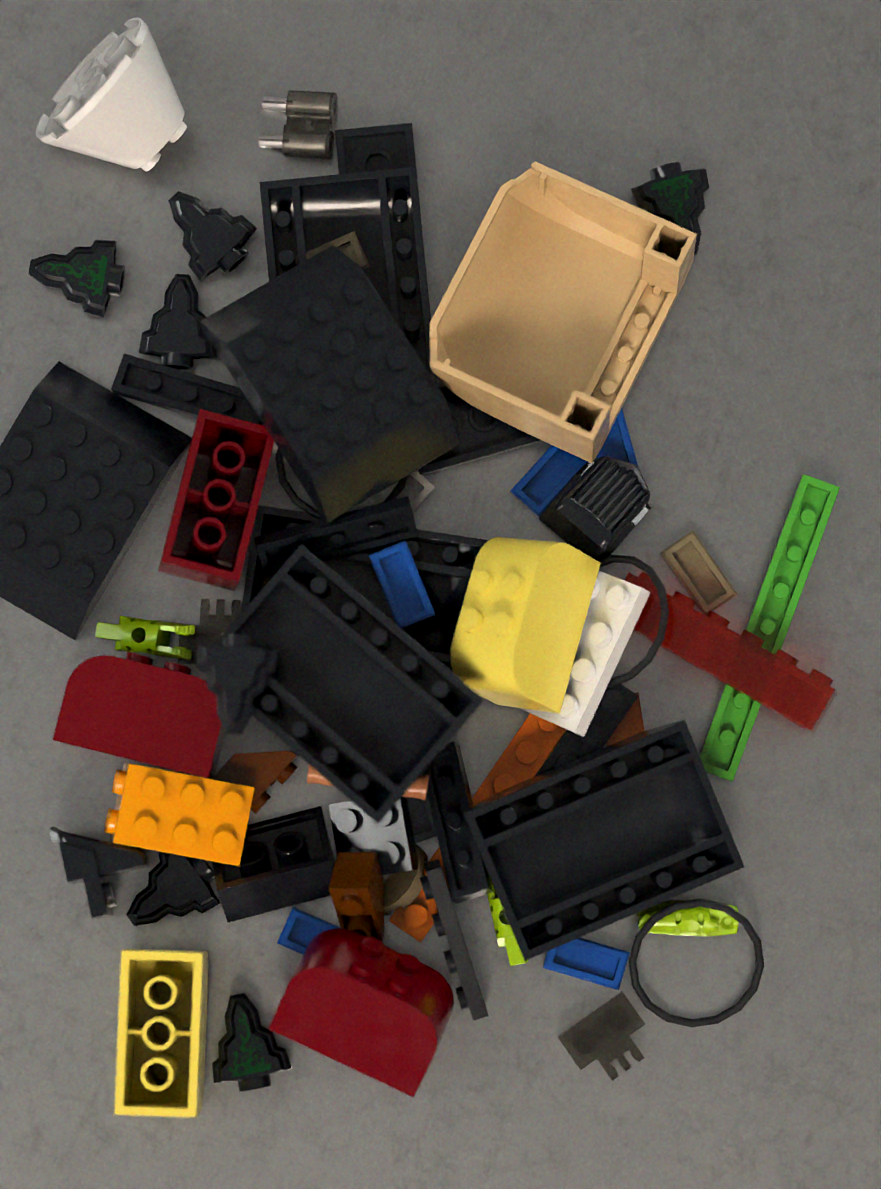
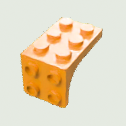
(179, 814)

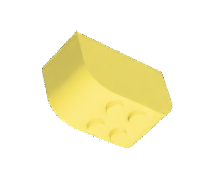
(523, 621)
(161, 1032)

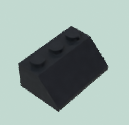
(279, 867)

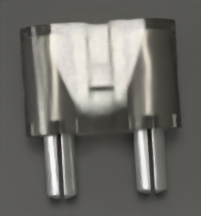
(308, 124)

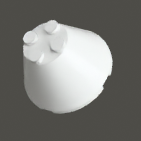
(117, 103)

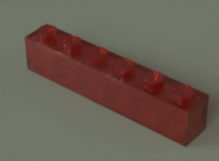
(736, 658)

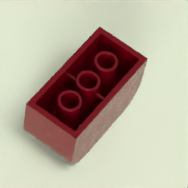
(217, 500)
(142, 713)
(366, 1008)

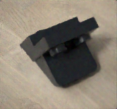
(599, 506)
(93, 860)

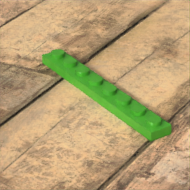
(771, 618)

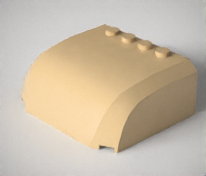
(557, 307)

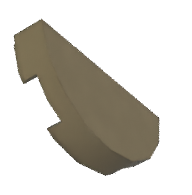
(404, 887)

